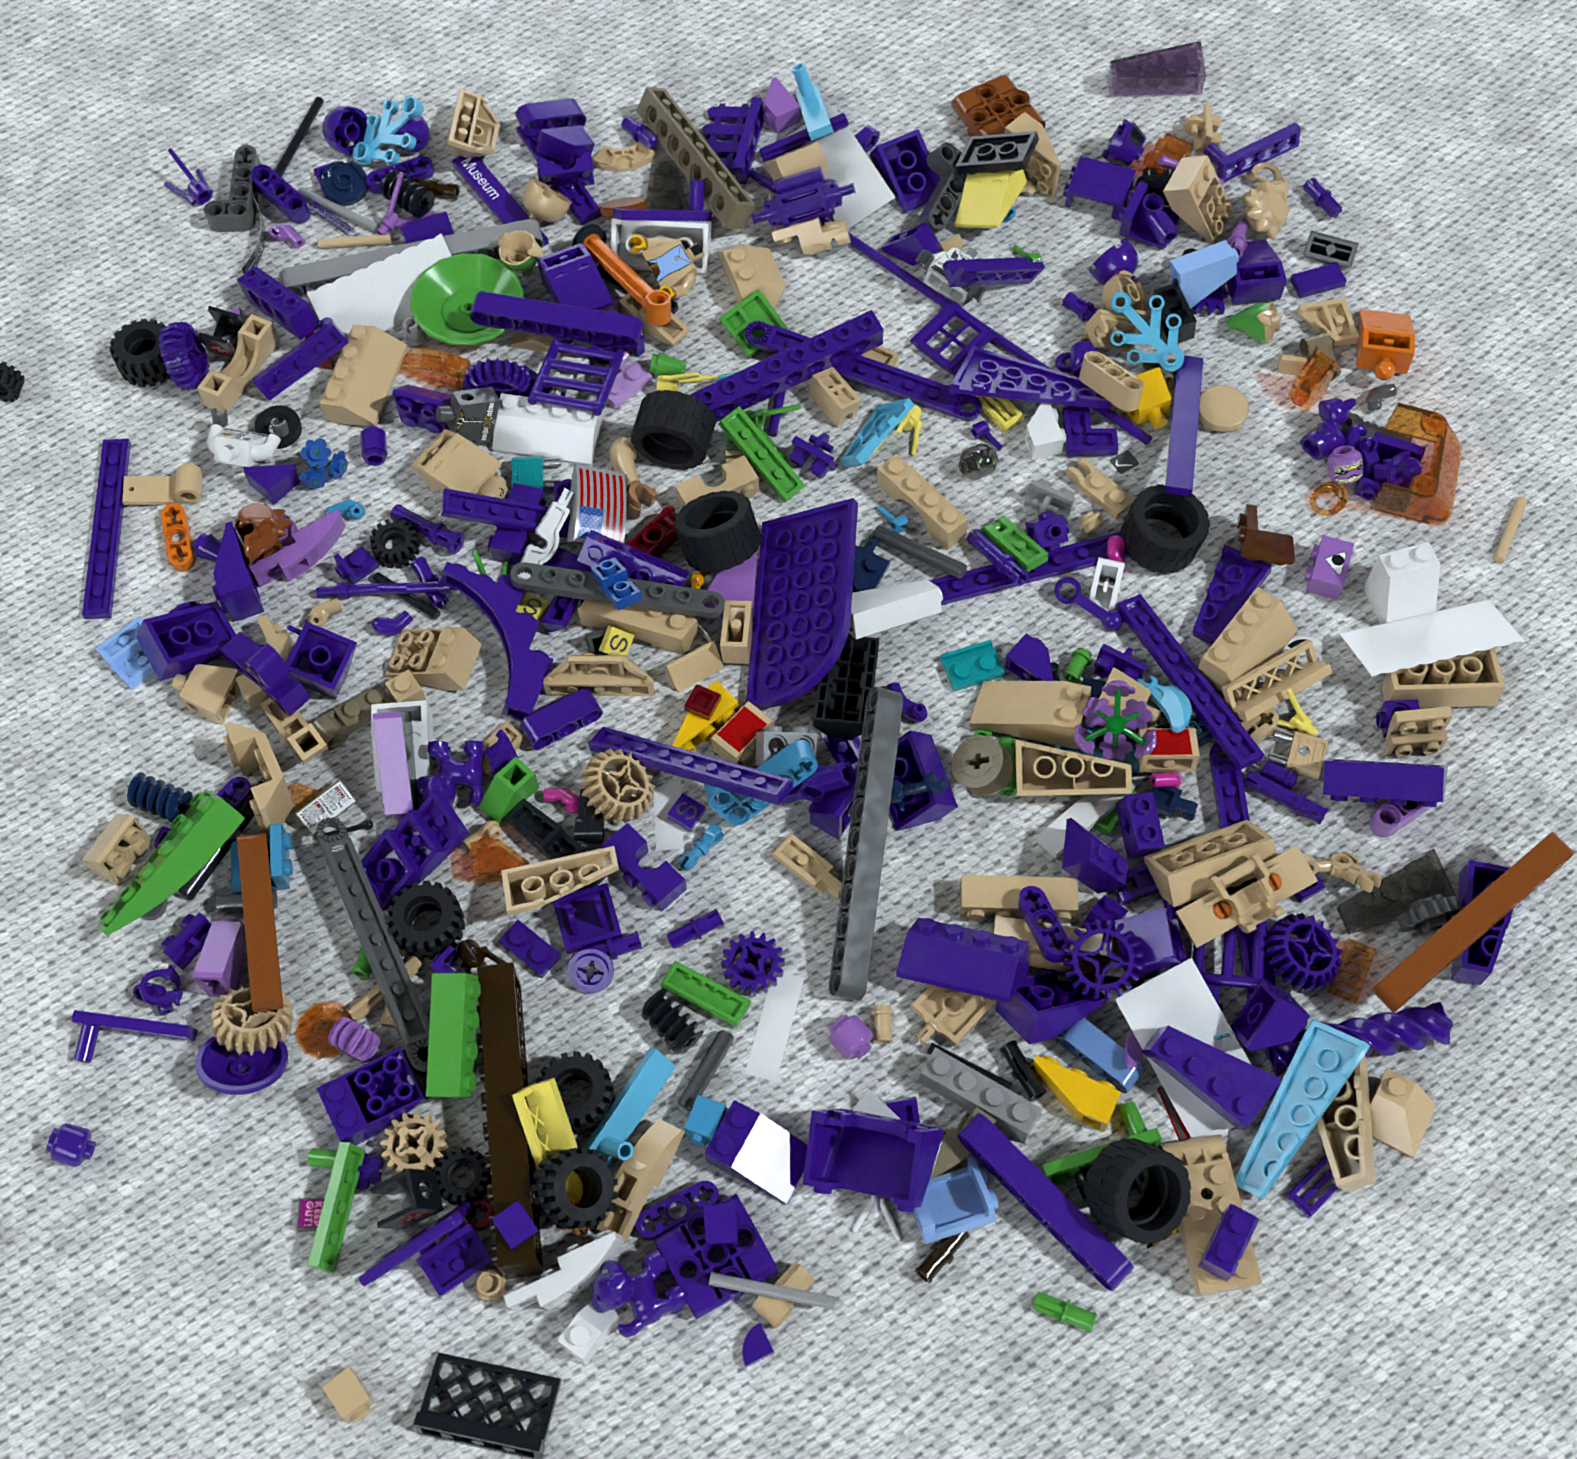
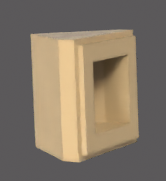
(1290, 364)

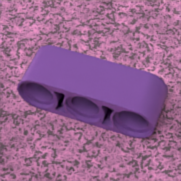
(1396, 815)

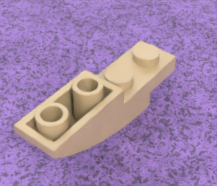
(638, 1175)

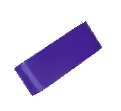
(549, 114)
(277, 185)
(561, 719)

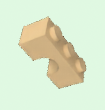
(737, 477)

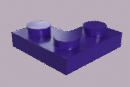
(1084, 440)

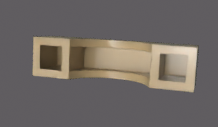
(255, 343)
(940, 516)

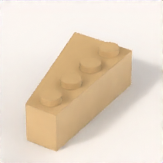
(660, 629)
(1064, 773)
(1348, 1132)

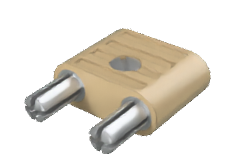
(1304, 755)

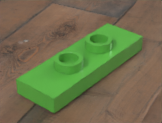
(706, 994)

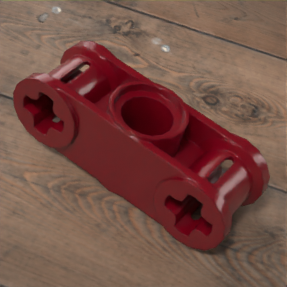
(660, 527)

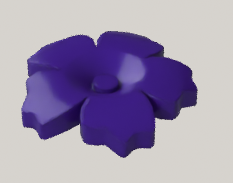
(369, 1172)

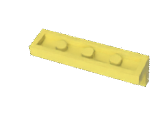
(550, 1119)

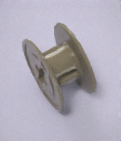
(982, 766)

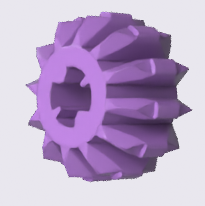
(353, 1039)

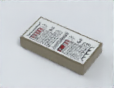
(328, 803)

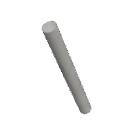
(339, 210)
(772, 1290)

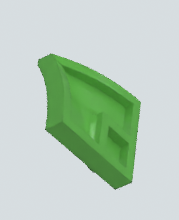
(751, 309)

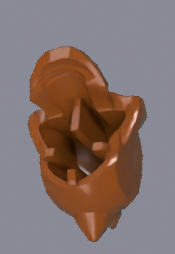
(260, 530)

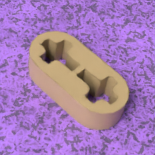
(1265, 730)

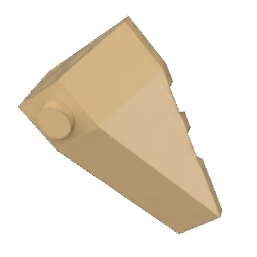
(546, 881)

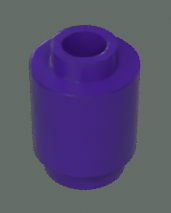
(373, 445)

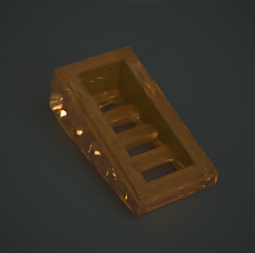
(1360, 949)

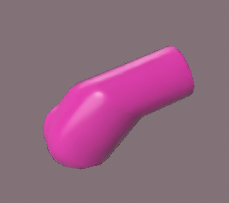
(1166, 779)

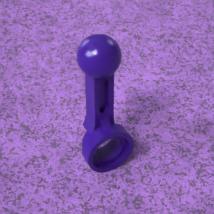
(1110, 620)

